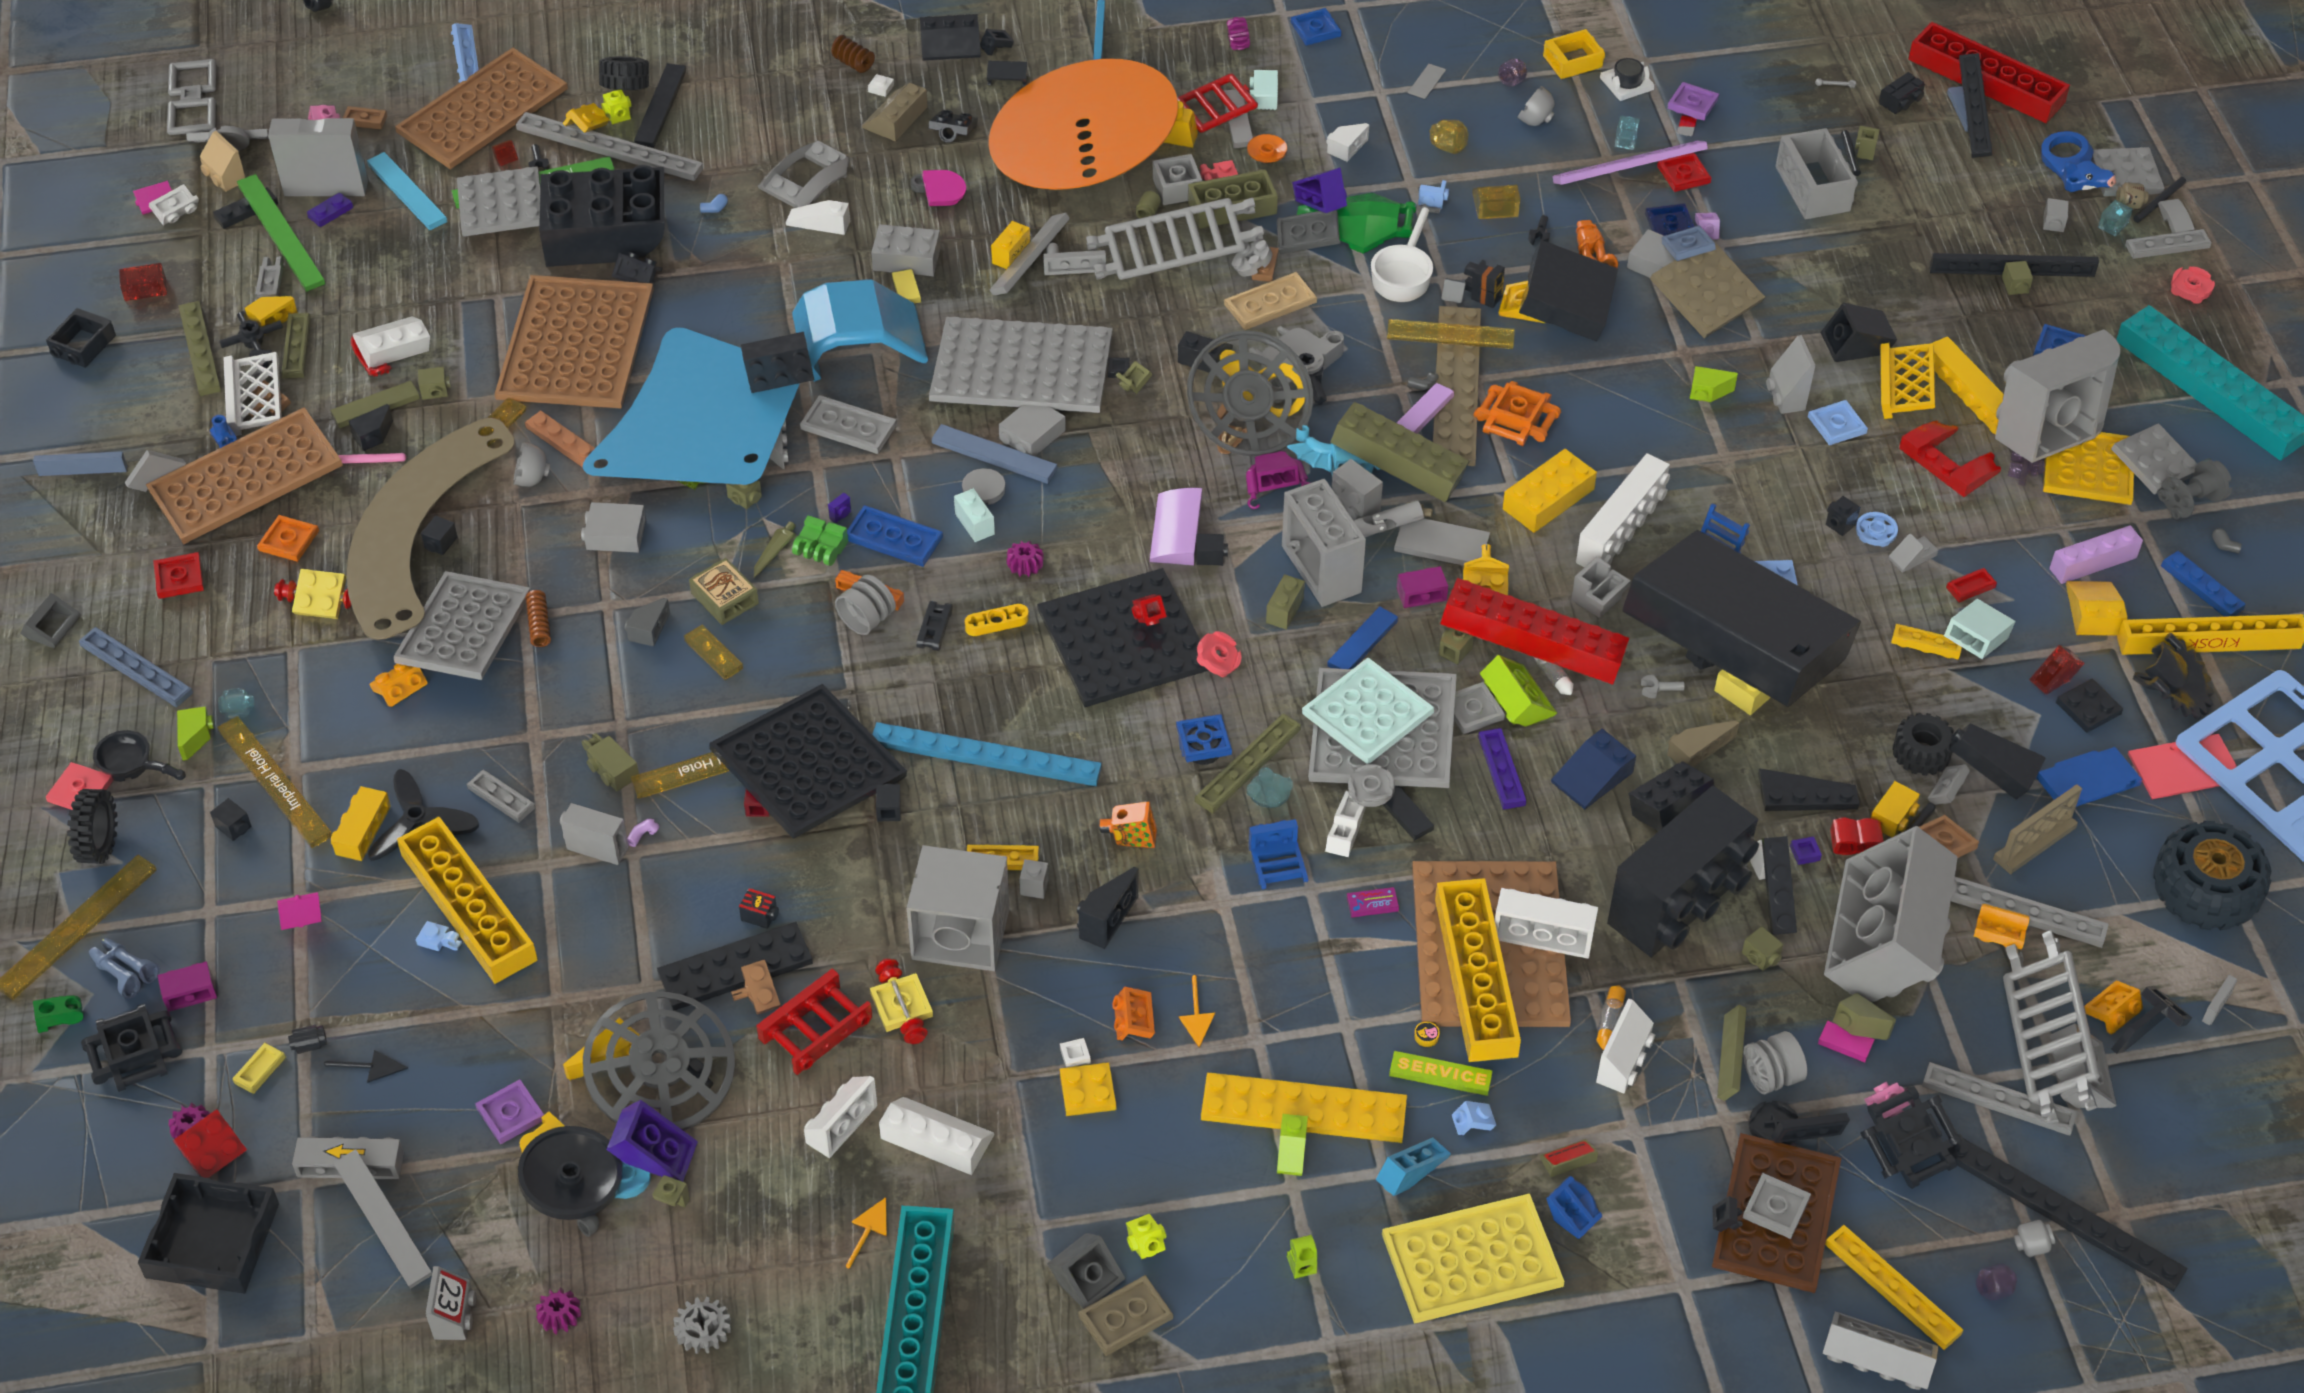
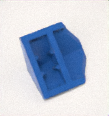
(1573, 1207)

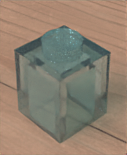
(1627, 132)
(2115, 218)

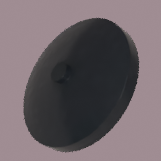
(569, 1173)

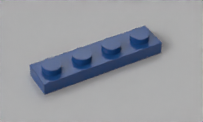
(2203, 584)

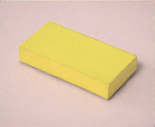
(906, 285)
(259, 1068)

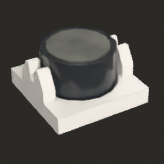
(1627, 78)

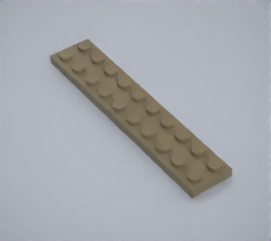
(1458, 370)

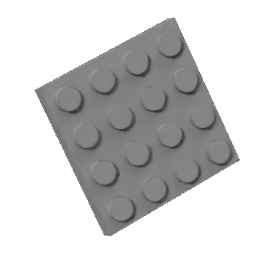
(499, 201)

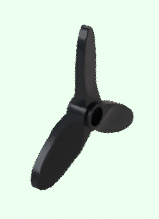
(417, 815)

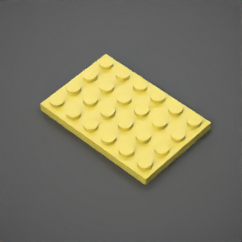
(1472, 1258)

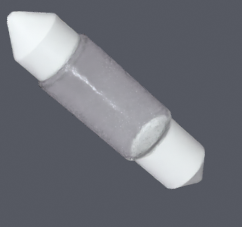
(1556, 676)

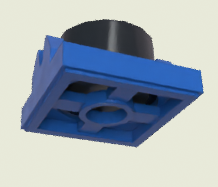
(1205, 740)

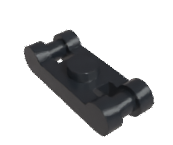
(934, 624)

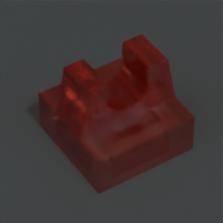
(504, 153)

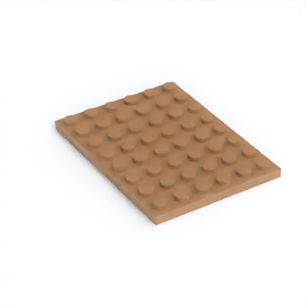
(575, 341)
(1534, 975)

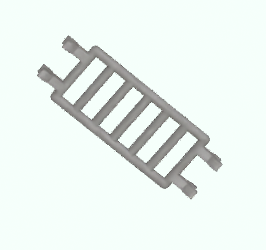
(1232, 210)
(2083, 1081)

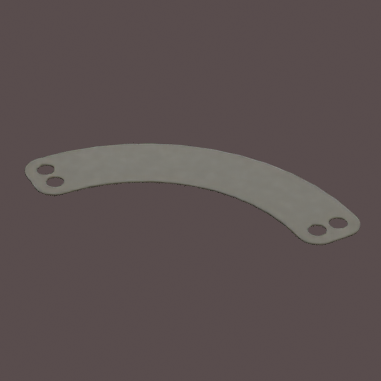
(384, 538)

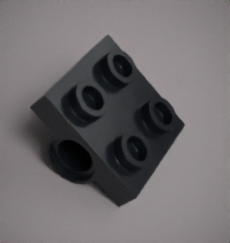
(959, 124)

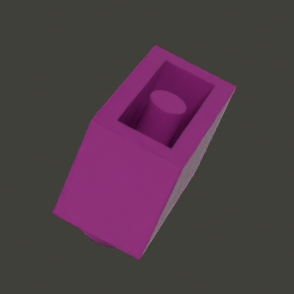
(1422, 587)
(187, 986)

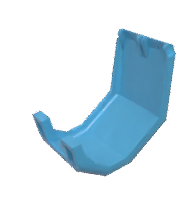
(855, 315)

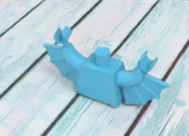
(1323, 454)

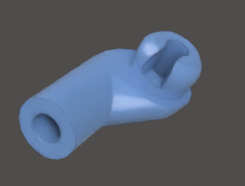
(715, 205)

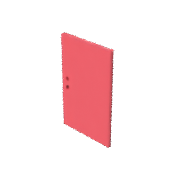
(2171, 772)

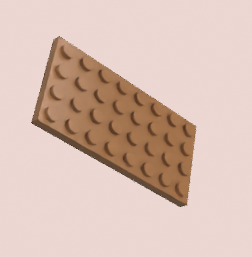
(481, 108)
(244, 475)

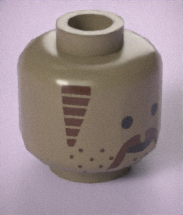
(2132, 195)

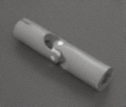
(1395, 518)

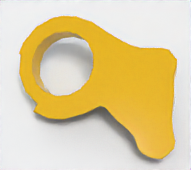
(1233, 367)

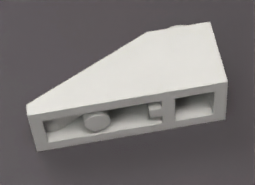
(822, 216)

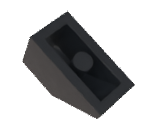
(371, 427)

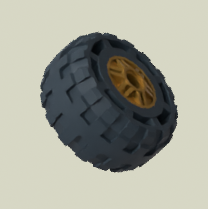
(2212, 875)

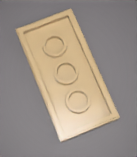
(1270, 301)

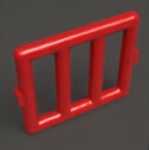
(1215, 86)

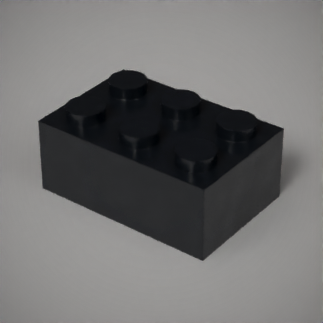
(777, 362)
(1668, 794)

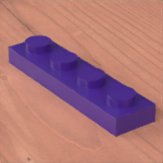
(1502, 768)

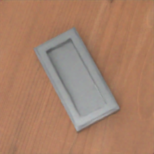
(2219, 1000)

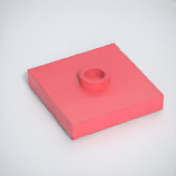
(75, 779)

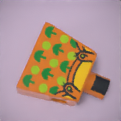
(1132, 825)

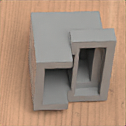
(1598, 587)

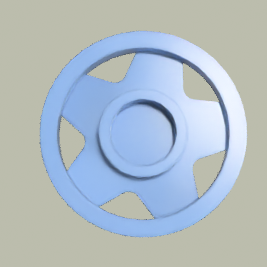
(1876, 531)

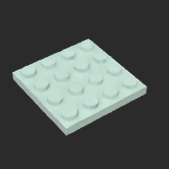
(1368, 710)

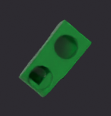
(57, 1011)

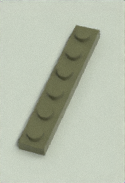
(199, 348)

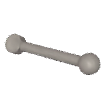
(1852, 84)

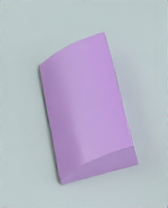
(1176, 526)

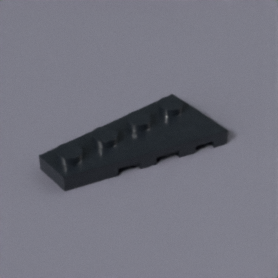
(1797, 793)

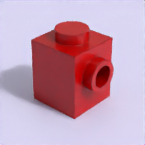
(1149, 609)

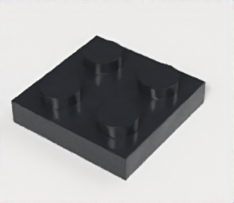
(2089, 705)

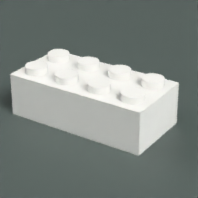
(1545, 922)

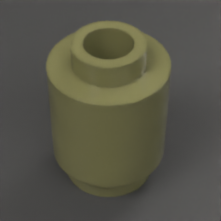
(1148, 204)

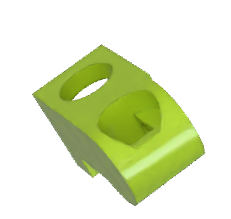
(1302, 1253)

